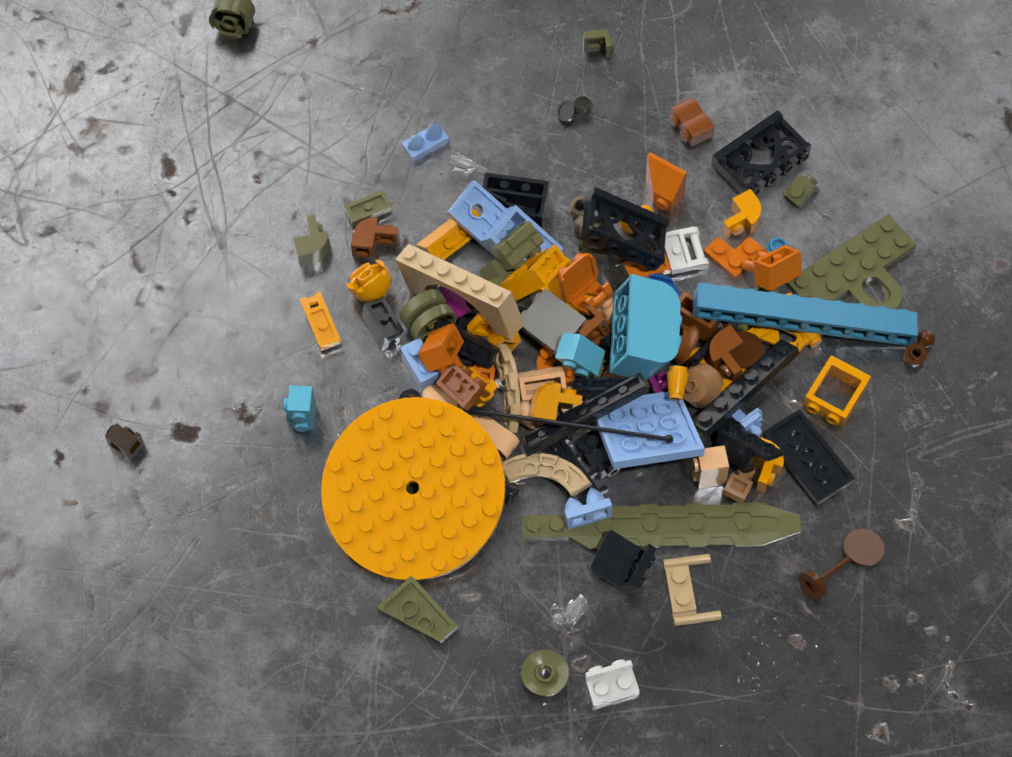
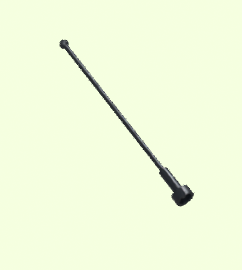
(491, 413)

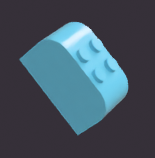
(644, 327)

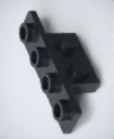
(744, 446)

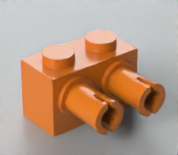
(774, 267)
(441, 348)

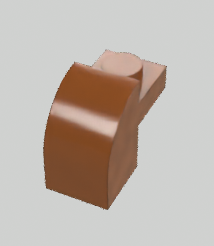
(370, 233)
(723, 348)

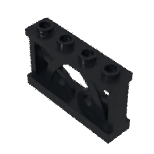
(769, 173)
(640, 221)

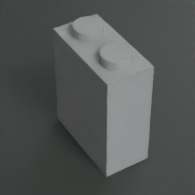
(550, 318)

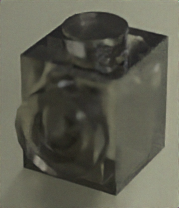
(615, 275)

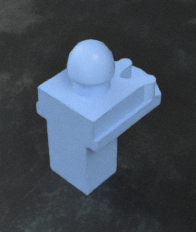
(750, 422)

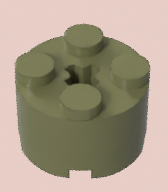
(232, 17)

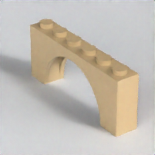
(425, 272)

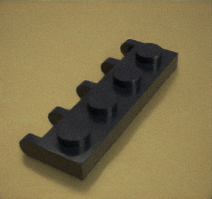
(563, 451)

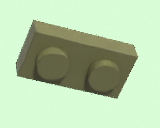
(368, 207)

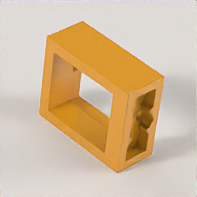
(535, 272)
(846, 374)

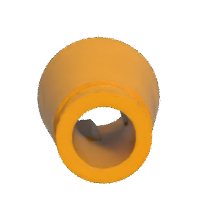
(677, 380)

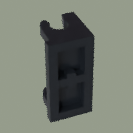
(382, 322)

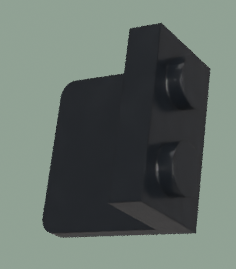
(622, 561)

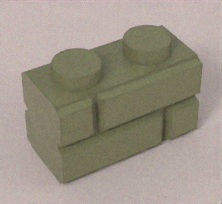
(517, 246)

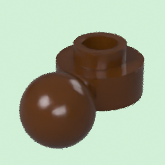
(925, 339)

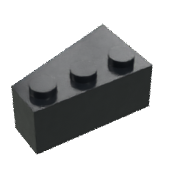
(525, 193)

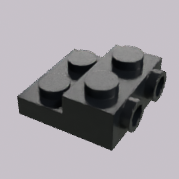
(595, 452)

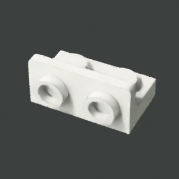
(611, 682)

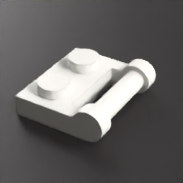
(678, 253)

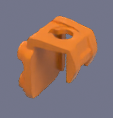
(580, 280)

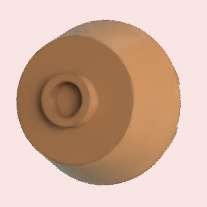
(702, 385)

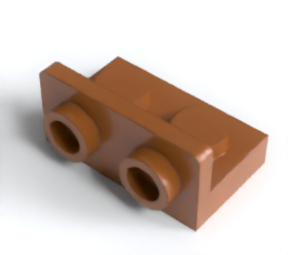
(595, 328)
(461, 385)

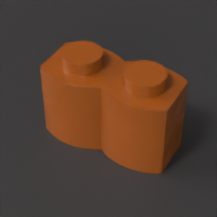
(691, 122)

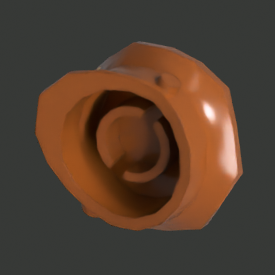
(689, 337)

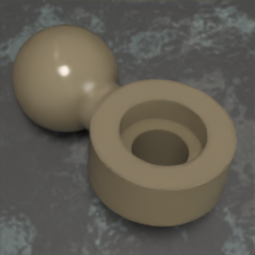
(574, 205)

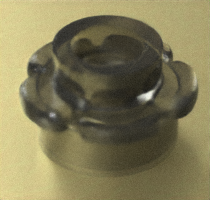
(583, 101)

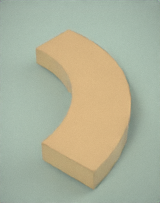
(508, 373)
(548, 467)

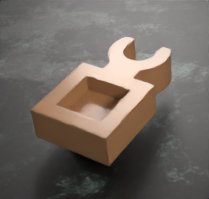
(739, 485)

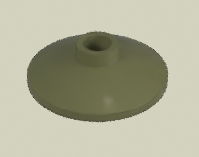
(541, 662)

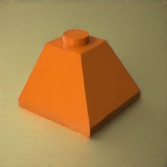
(665, 182)

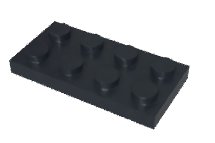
(809, 457)

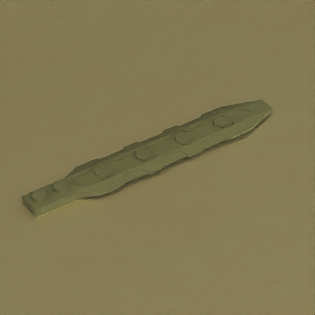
(682, 525)

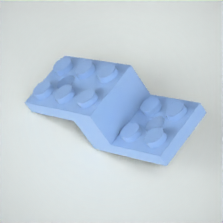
(494, 221)

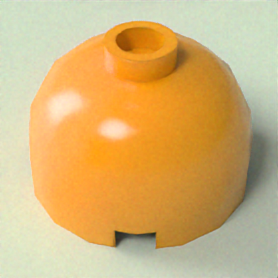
(370, 281)

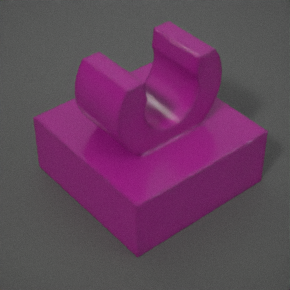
(659, 382)

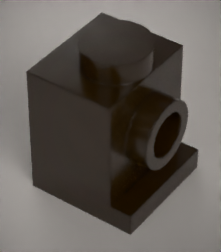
(124, 440)

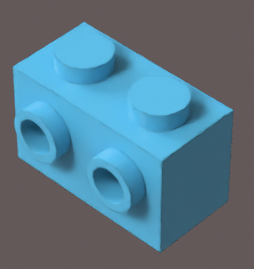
(579, 354)
(300, 408)

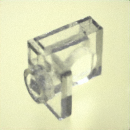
(573, 612)

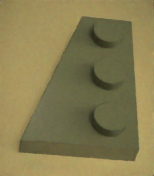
(418, 610)

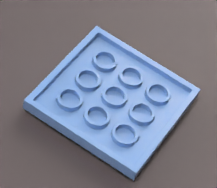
(655, 416)

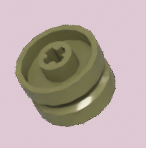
(424, 311)

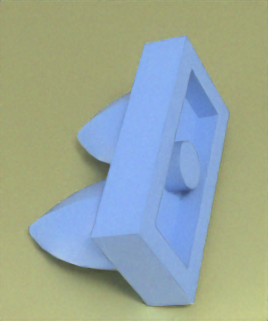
(425, 142)
(595, 510)

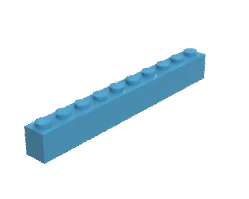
(805, 314)

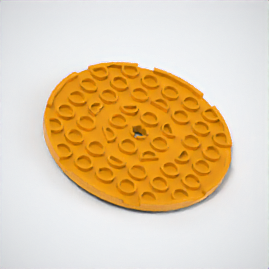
(423, 531)

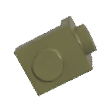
(598, 40)
(801, 189)

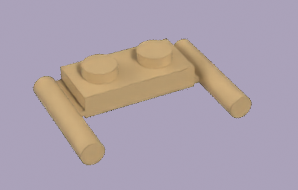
(681, 590)

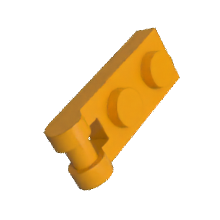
(320, 321)

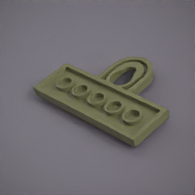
(857, 262)

